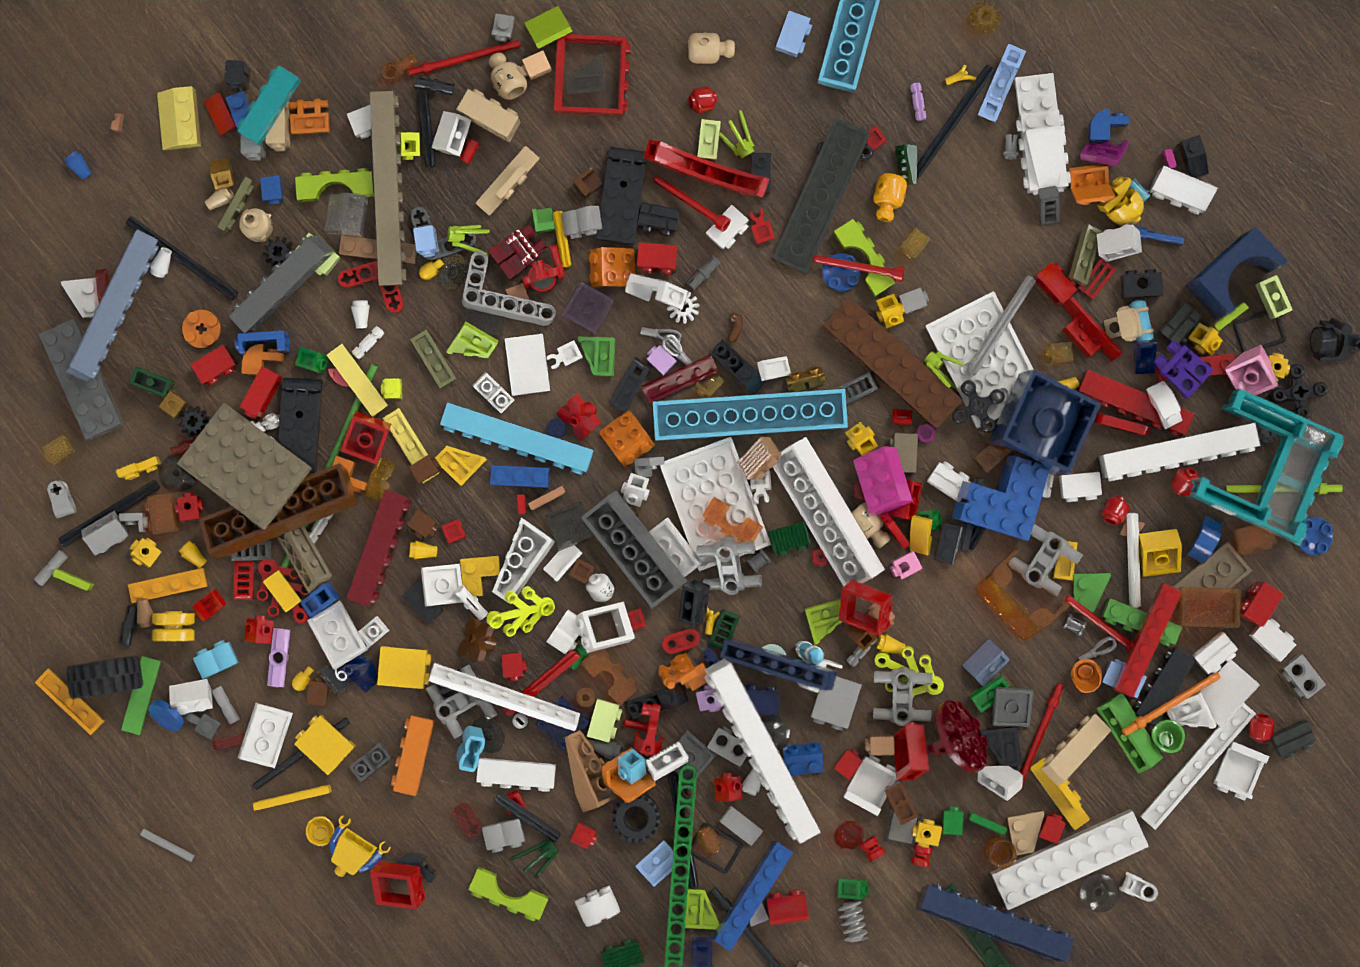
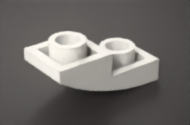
(493, 392)
(373, 632)

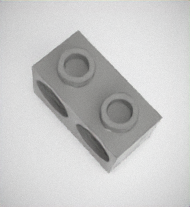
(1306, 673)
(727, 750)

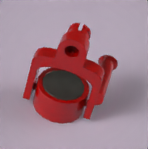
(543, 276)
(646, 741)

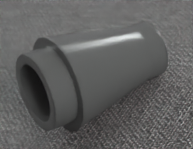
(607, 749)

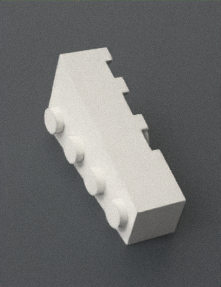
(523, 558)

